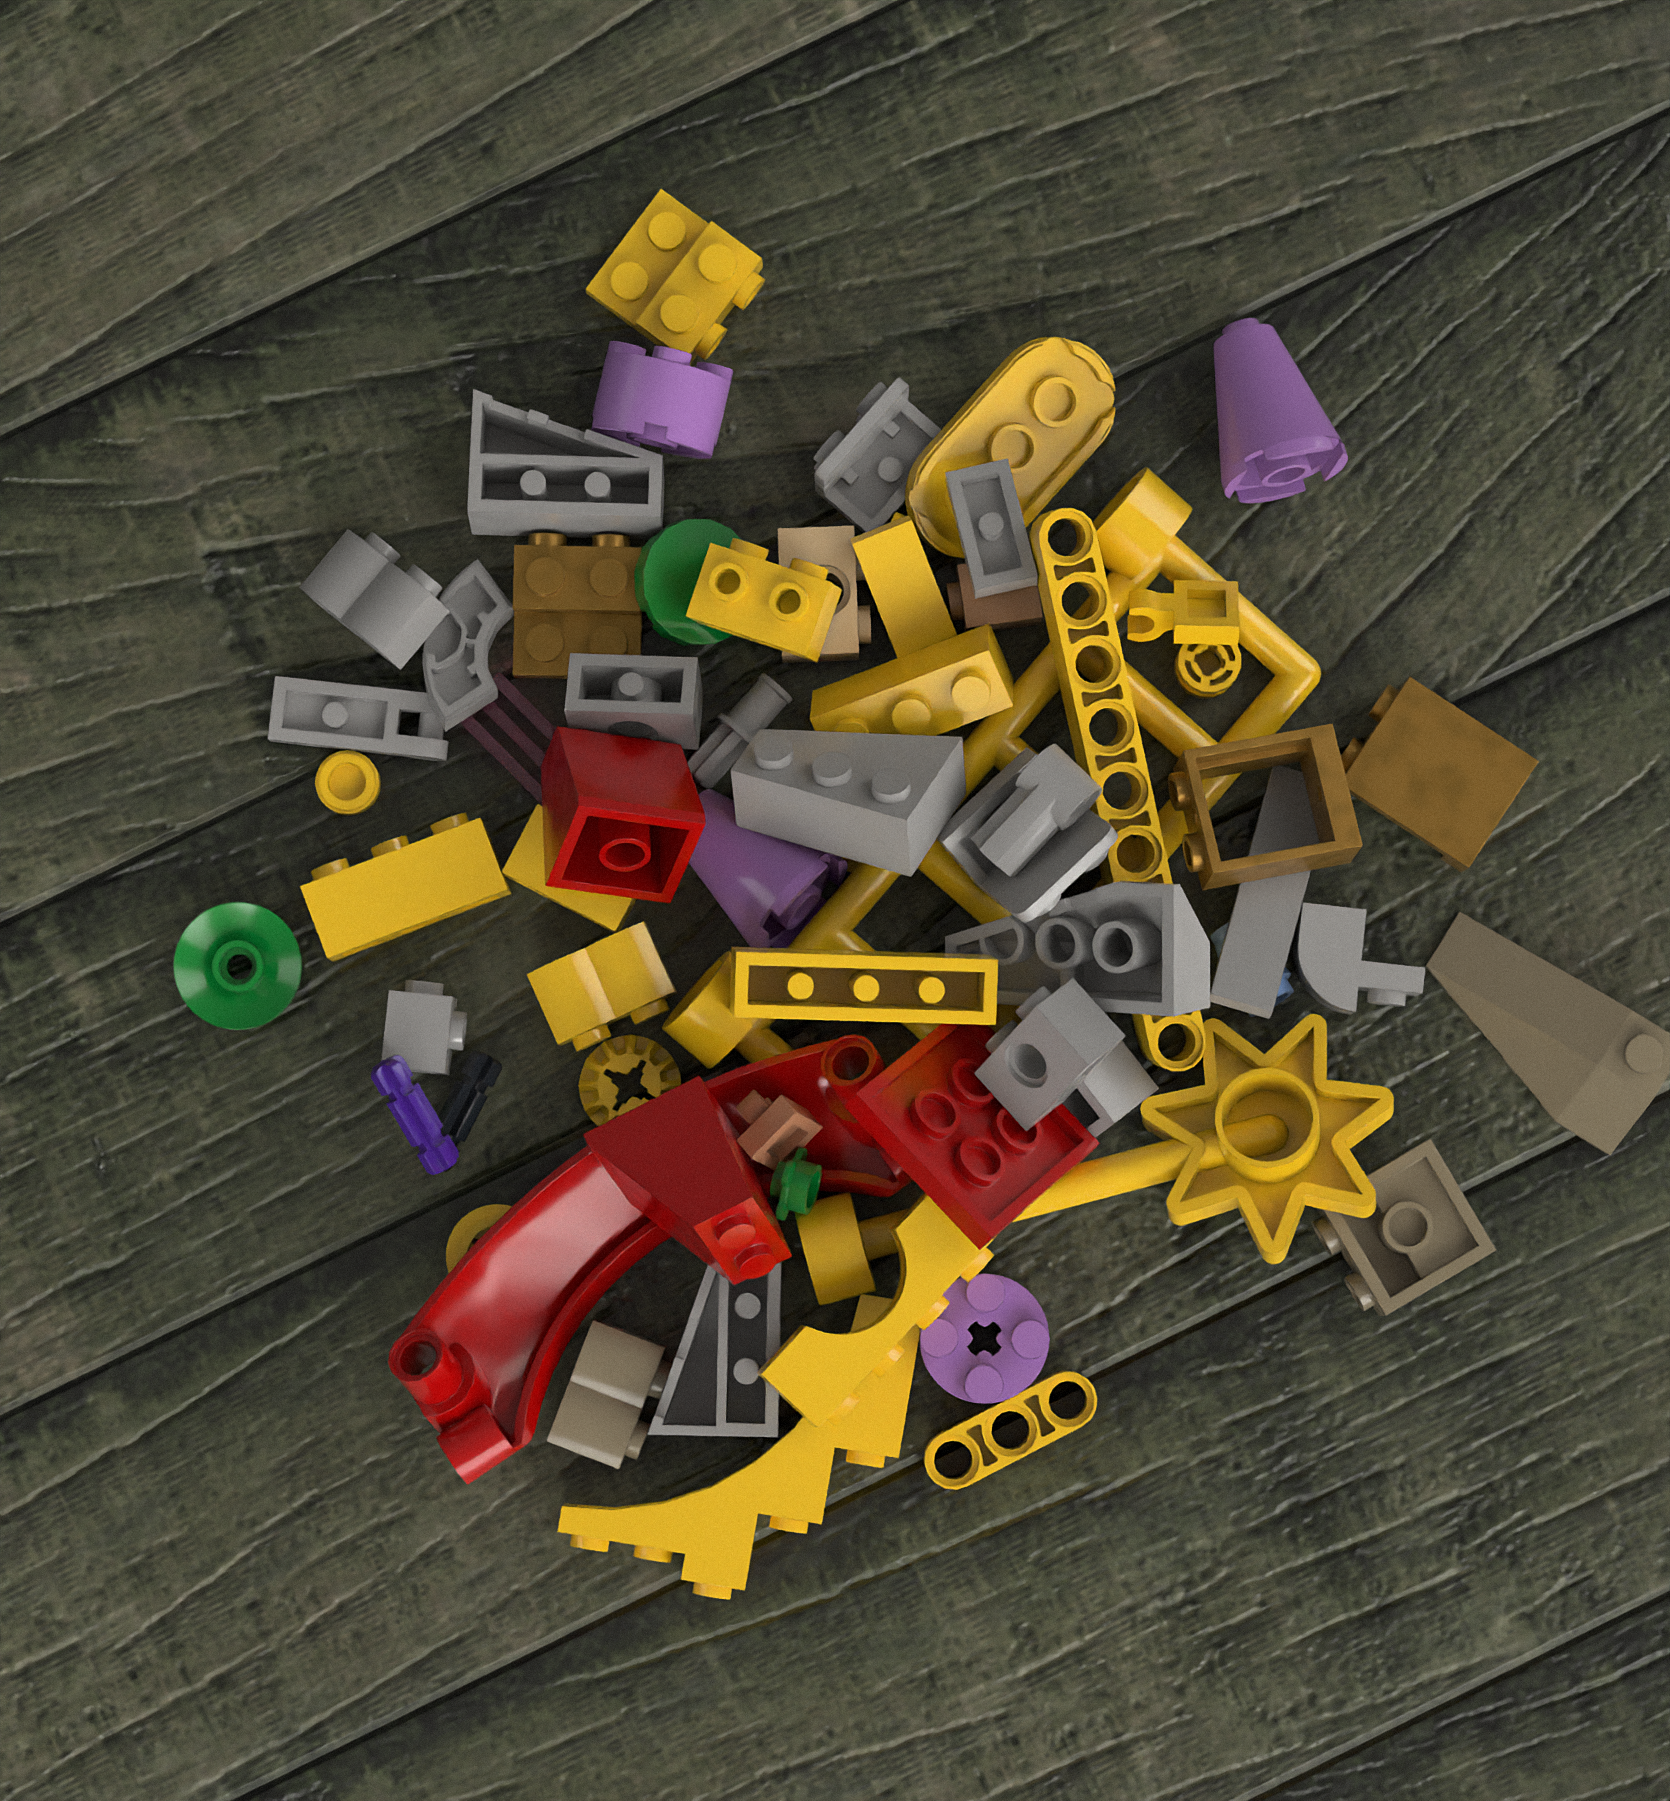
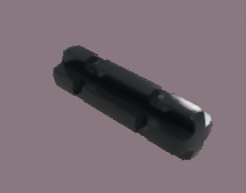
(468, 1096)

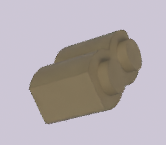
(609, 1394)

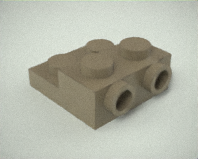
(1412, 1239)

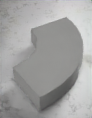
(459, 646)

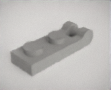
(353, 718)

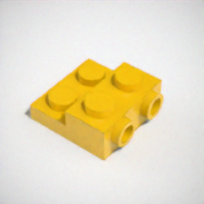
(677, 278)

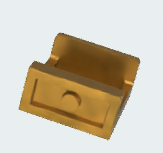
(1435, 771)

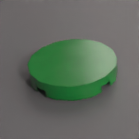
(669, 574)

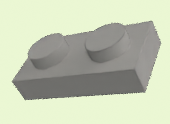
(991, 528)

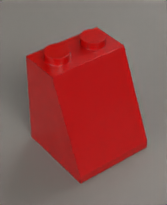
(618, 814)
(693, 1180)

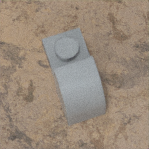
(1330, 963)

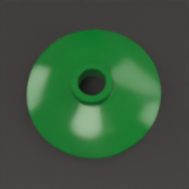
(205, 957)

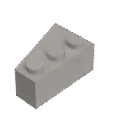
(557, 479)
(851, 792)
(715, 1370)

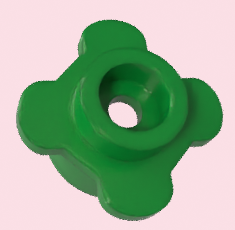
(795, 1185)

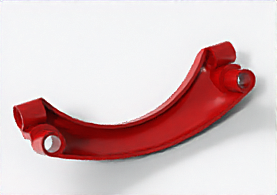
(552, 1256)

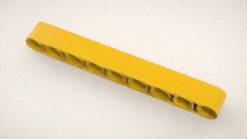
(1124, 752)

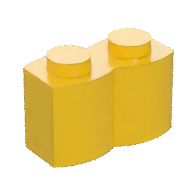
(602, 986)

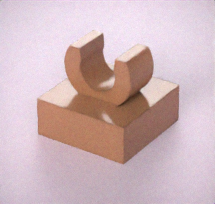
(775, 1128)

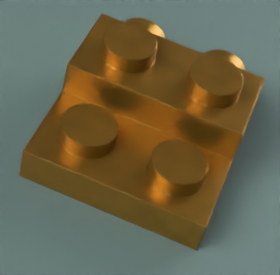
(573, 602)

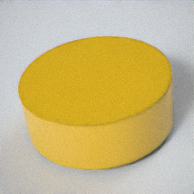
(348, 782)

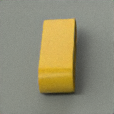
(1042, 1430)

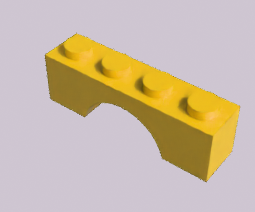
(822, 1369)

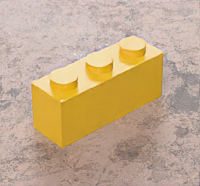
(920, 691)
(404, 886)

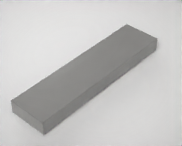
(1266, 908)

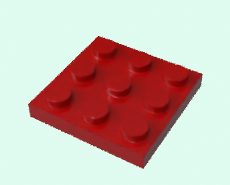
(960, 1138)

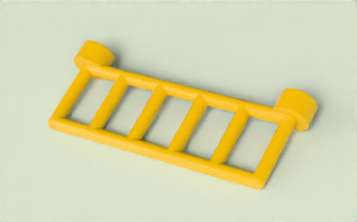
(1135, 546)

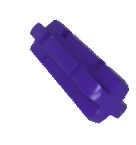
(414, 1114)

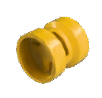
(1203, 673)

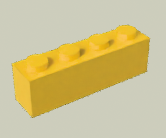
(863, 985)

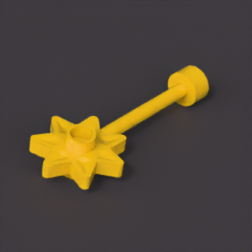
(1252, 1139)

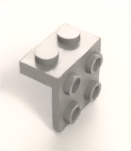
(870, 466)
(1048, 873)

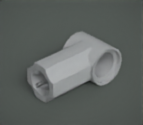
(1048, 798)

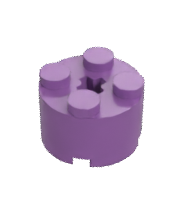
(661, 400)
(1021, 1340)

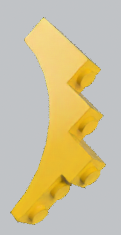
(786, 1482)

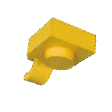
(1194, 611)

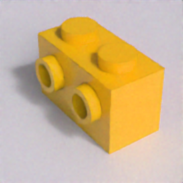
(765, 600)

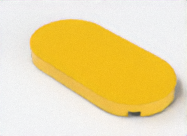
(1039, 410)

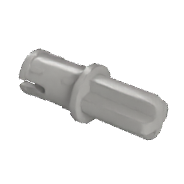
(736, 731)

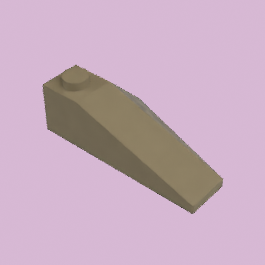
(1568, 1043)

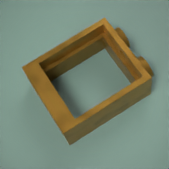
(1326, 789)

